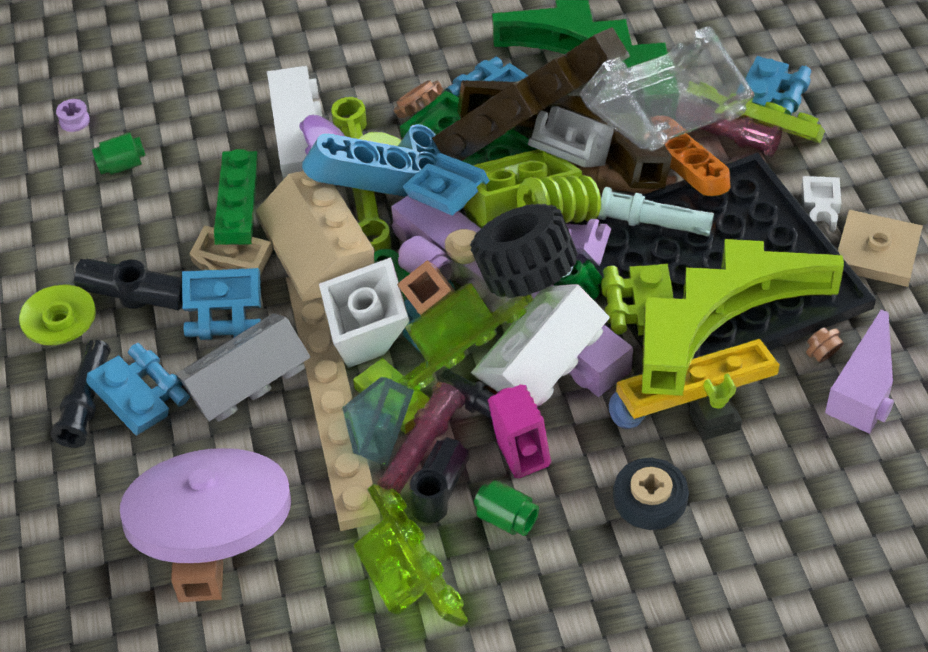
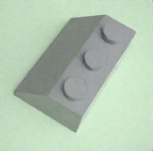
(244, 367)

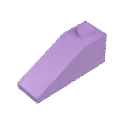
(865, 383)

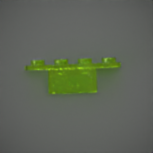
(453, 327)
(400, 562)

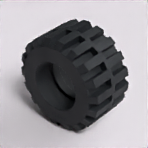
(524, 250)

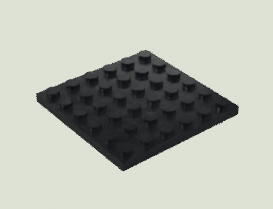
(754, 210)

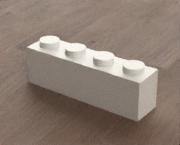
(291, 103)

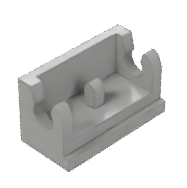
(572, 137)

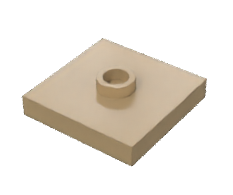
(880, 247)

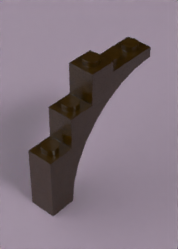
(529, 96)
(637, 166)

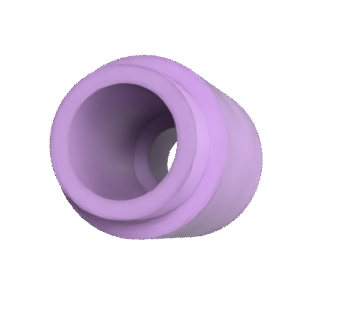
(418, 250)

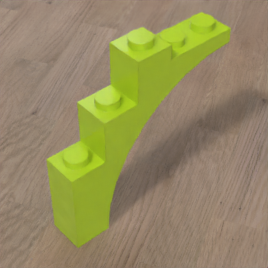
(713, 296)

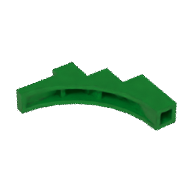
(564, 29)

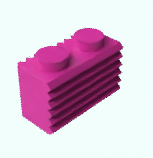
(520, 430)

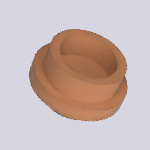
(824, 344)

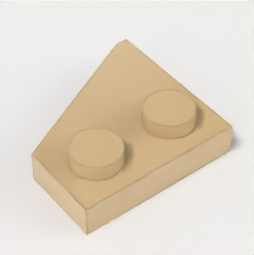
(223, 257)

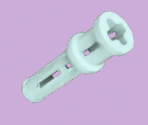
(637, 210)

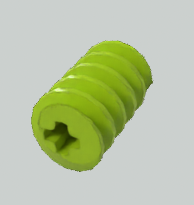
(574, 196)

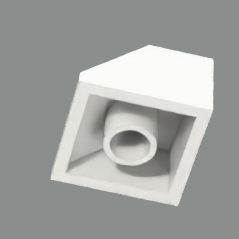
(364, 311)

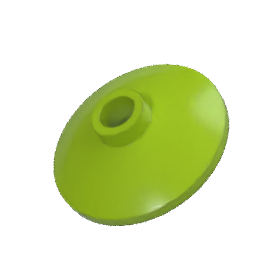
(57, 314)

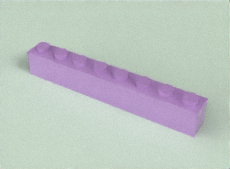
(598, 364)

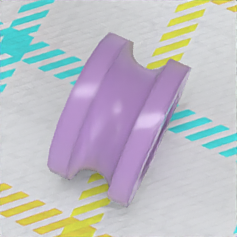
(80, 116)

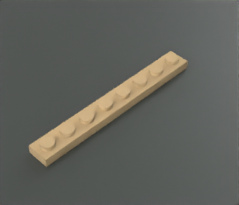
(329, 392)

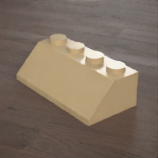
(313, 233)

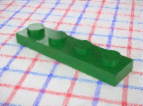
(236, 198)

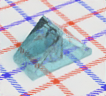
(376, 419)

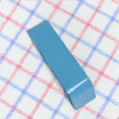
(371, 164)

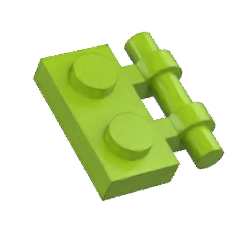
(642, 283)

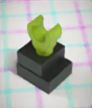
(716, 412)

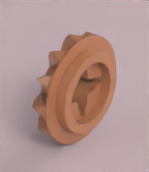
(417, 98)

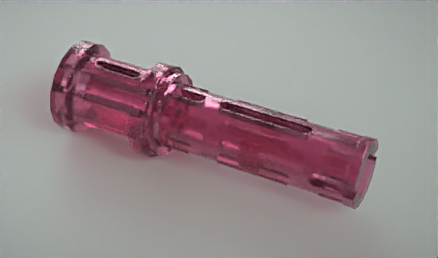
(748, 133)
(429, 424)

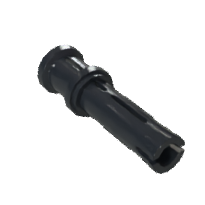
(79, 405)

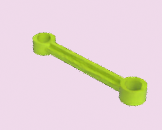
(364, 199)

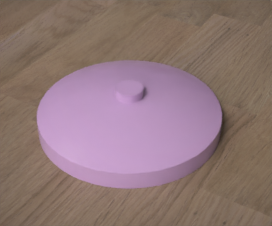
(205, 505)

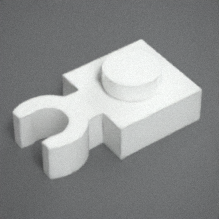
(822, 199)

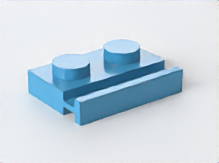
(446, 184)

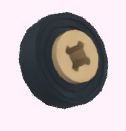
(639, 502)

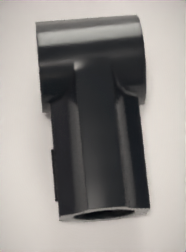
(437, 479)

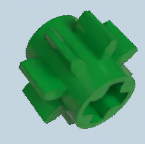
(585, 276)

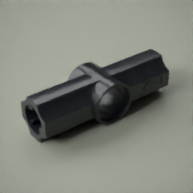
(129, 283)

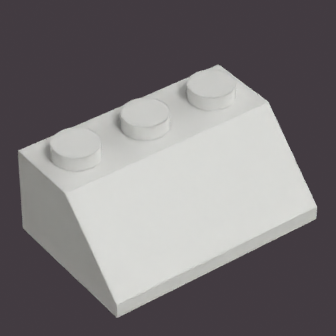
(543, 342)

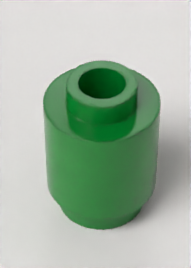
(118, 154)
(506, 508)

